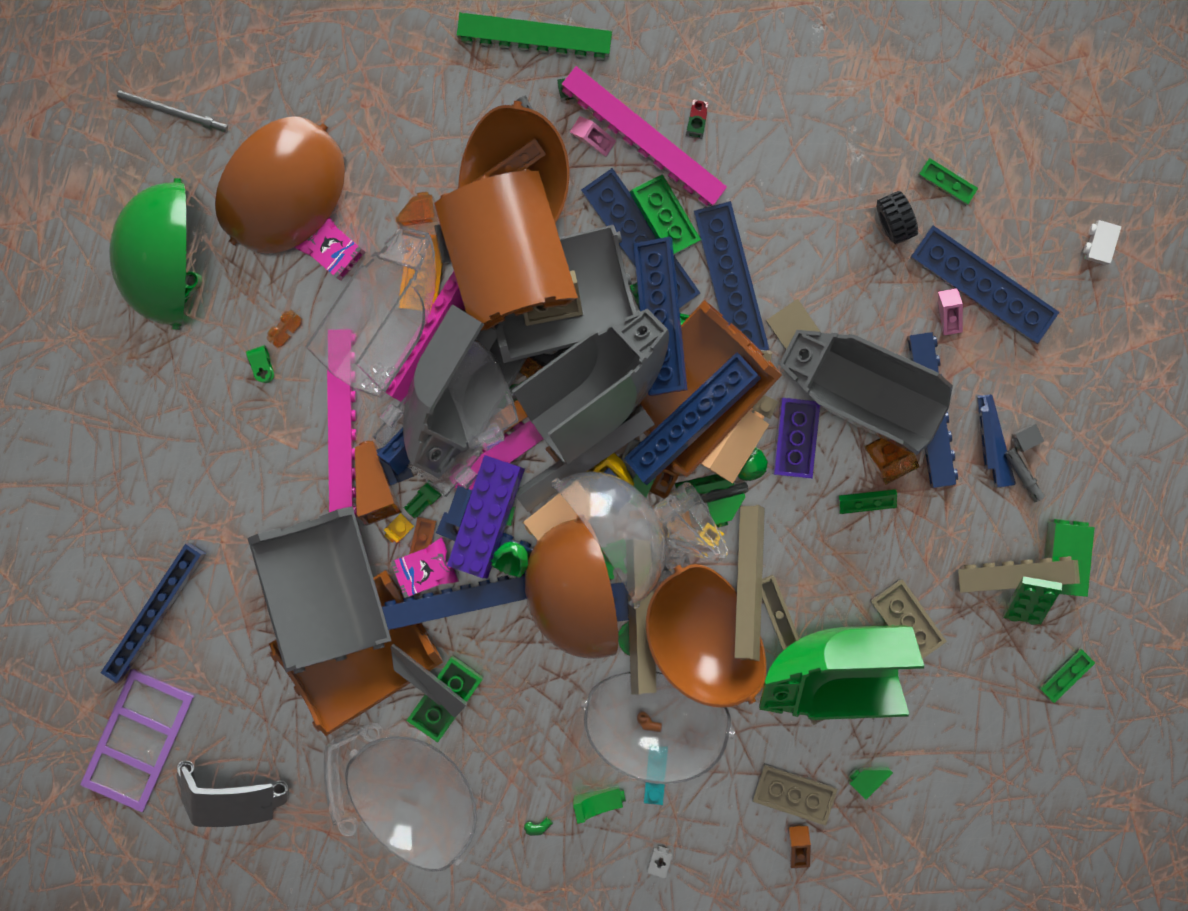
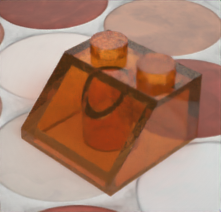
(418, 210)
(890, 460)

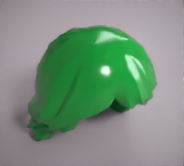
(754, 467)
(511, 559)

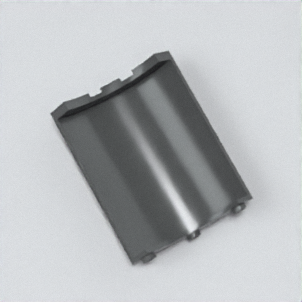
(602, 292)
(319, 590)

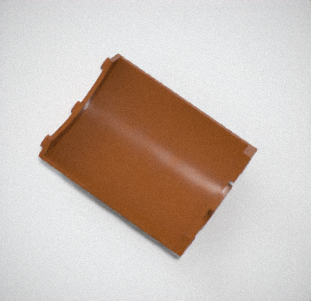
(504, 247)
(706, 348)
(350, 687)

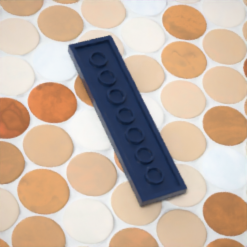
(618, 208)
(730, 271)
(984, 284)
(659, 295)
(692, 418)

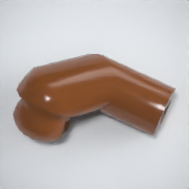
(647, 724)

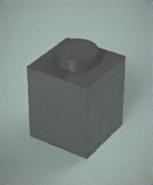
(1027, 438)

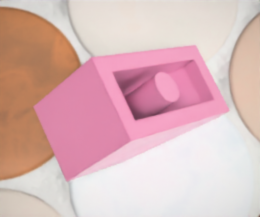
(592, 135)
(950, 311)

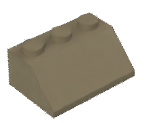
(542, 314)

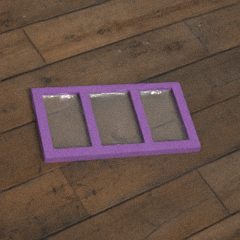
(137, 740)

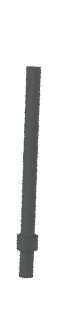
(207, 122)

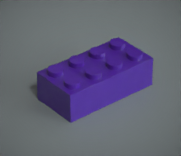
(796, 438)

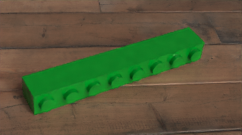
(535, 35)

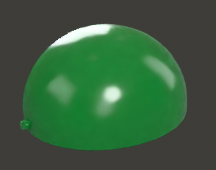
(150, 253)

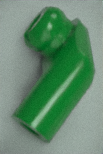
(535, 830)

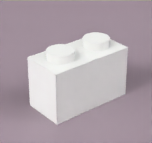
(1102, 242)

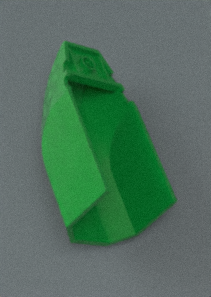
(843, 674)

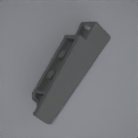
(426, 682)

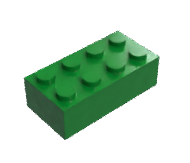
(434, 718)

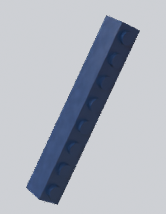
(938, 452)
(454, 602)
(153, 613)

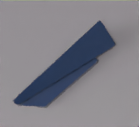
(993, 443)

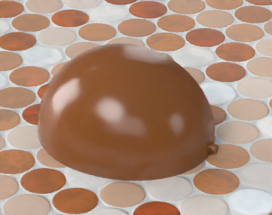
(507, 130)
(280, 185)
(572, 592)
(694, 639)

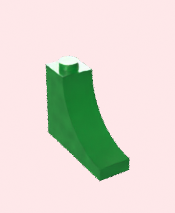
(597, 802)

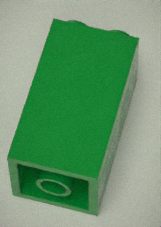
(1072, 541)

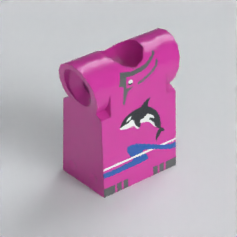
(332, 249)
(424, 569)

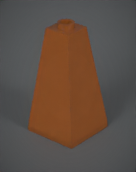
(373, 492)

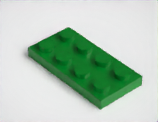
(665, 213)
(1032, 600)

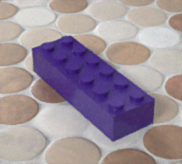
(485, 516)

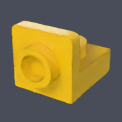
(398, 528)

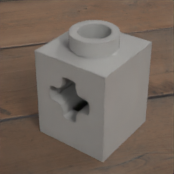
(662, 869)

